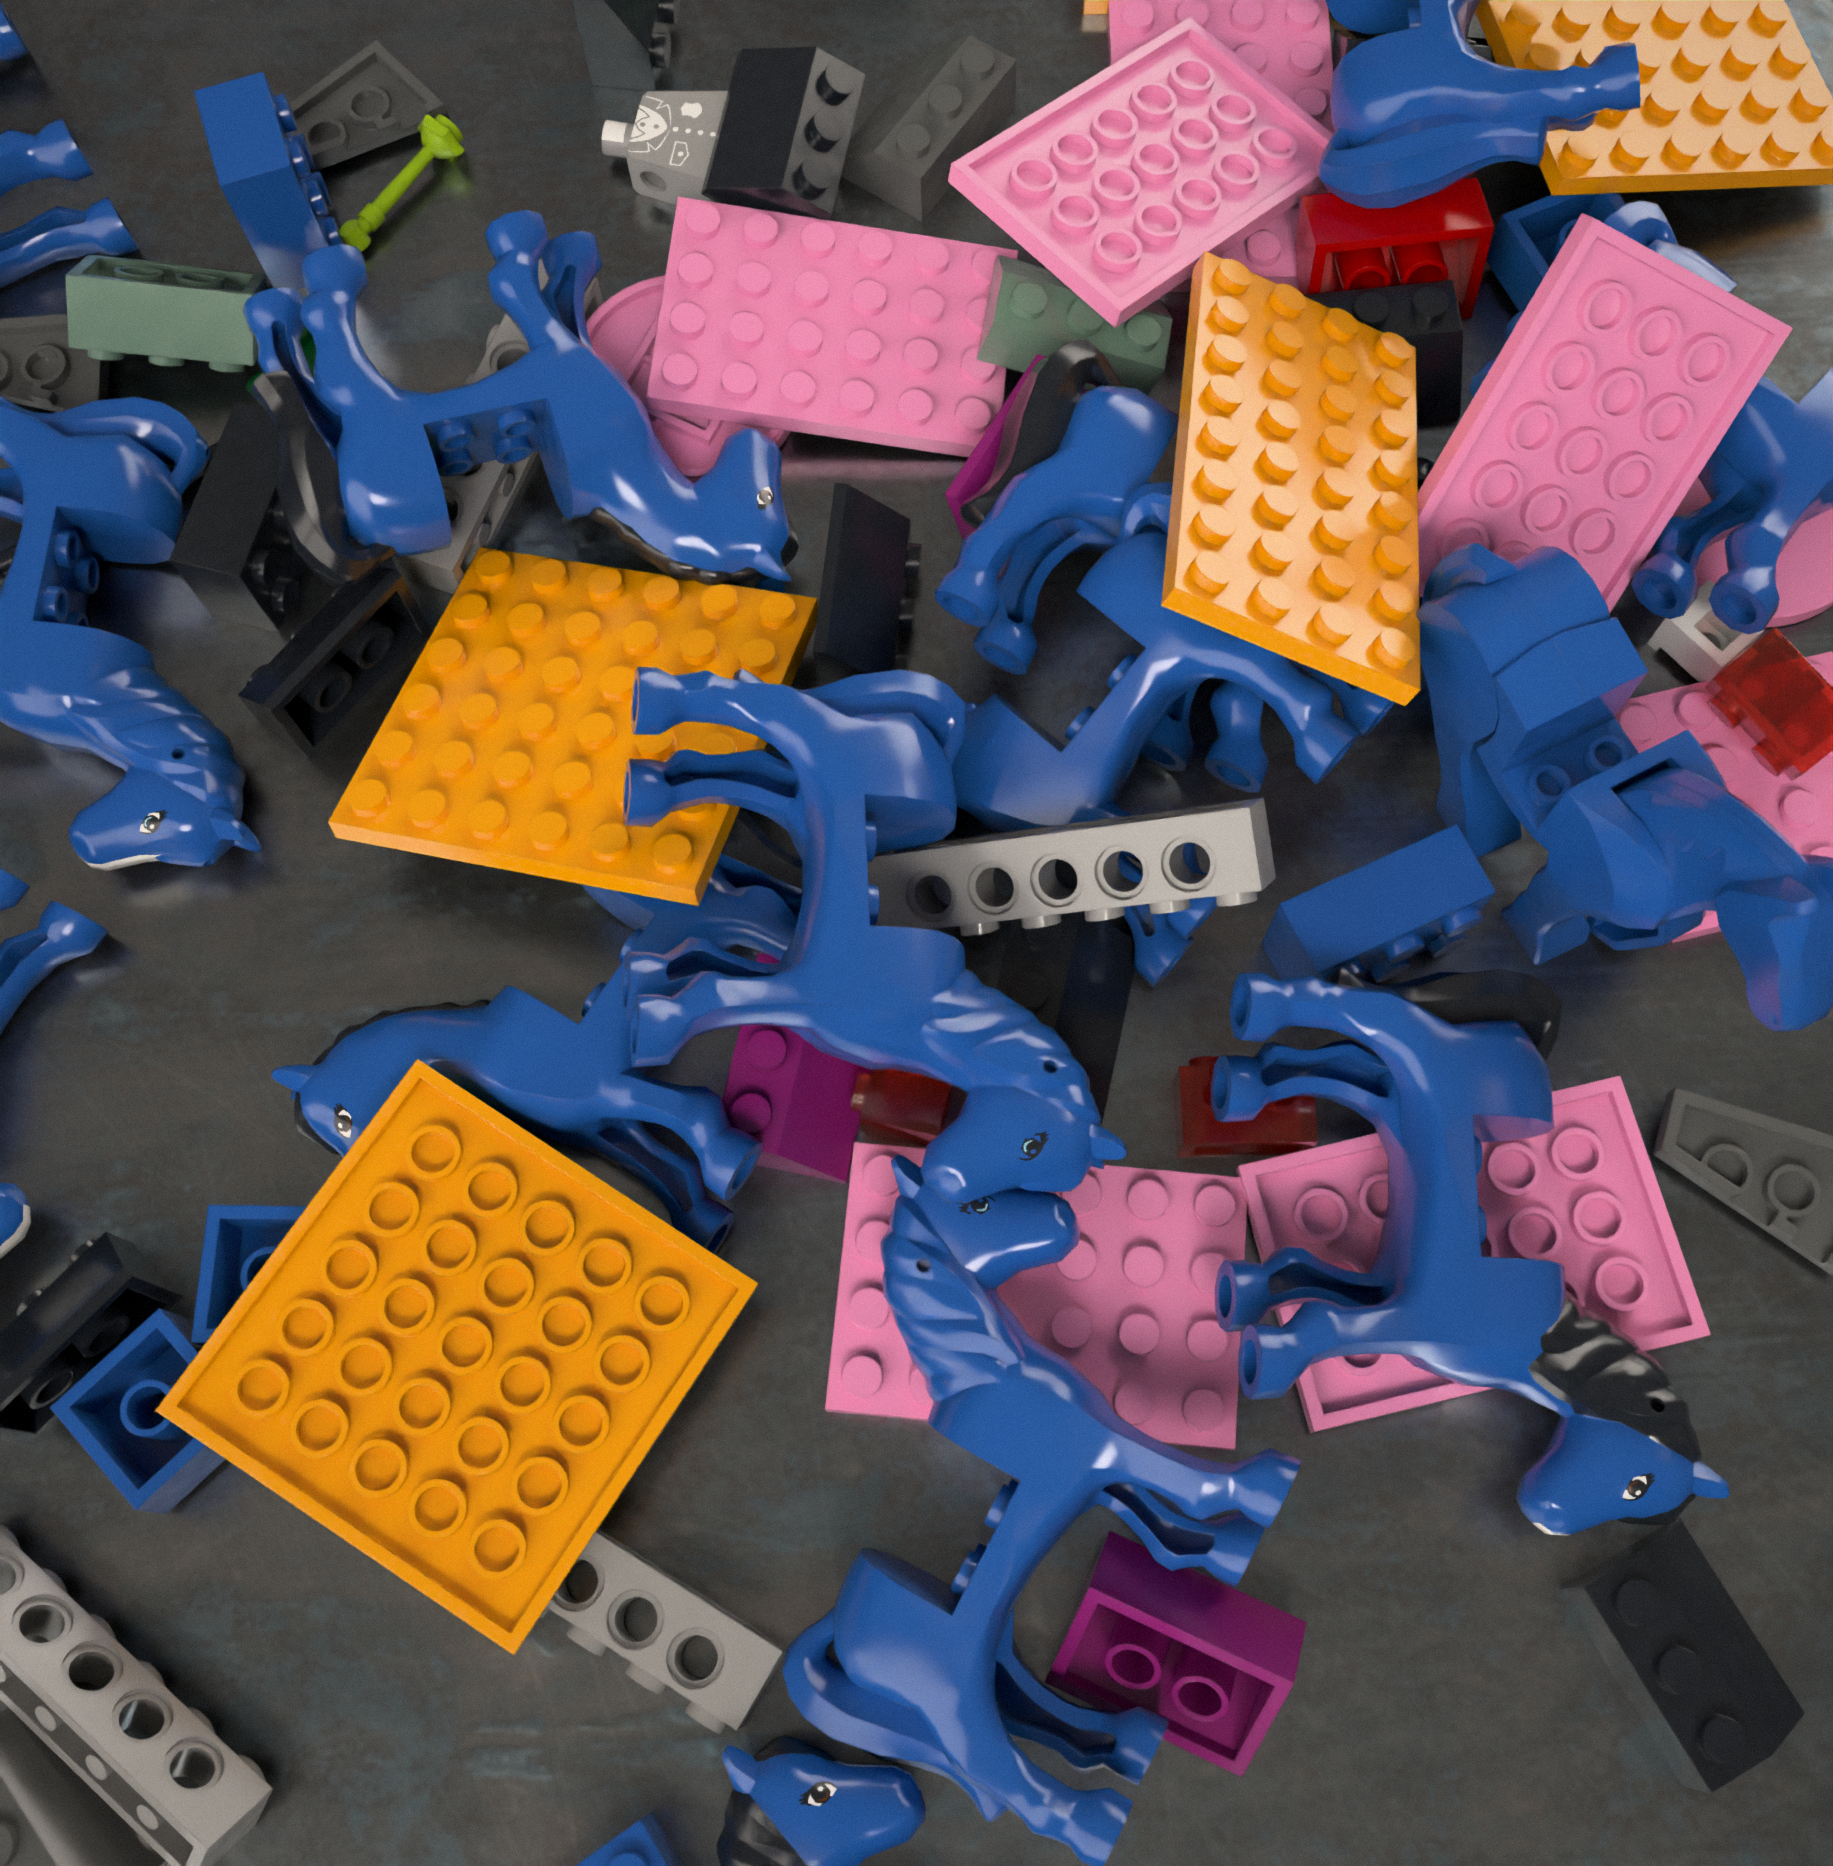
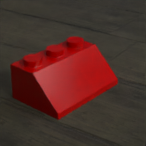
(1408, 244)

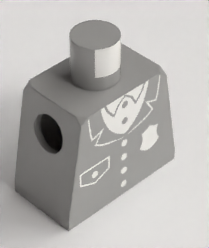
(668, 142)

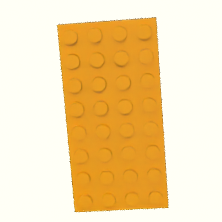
(1297, 481)

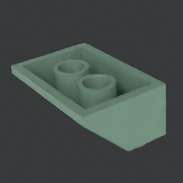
(161, 312)
(1038, 314)

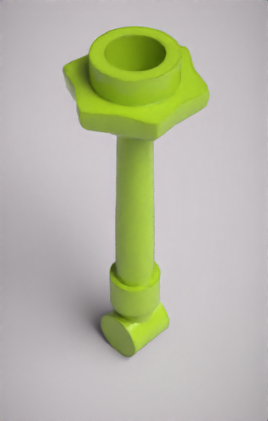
(439, 140)

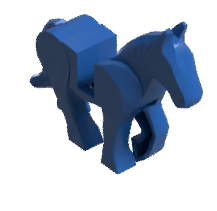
(1642, 843)

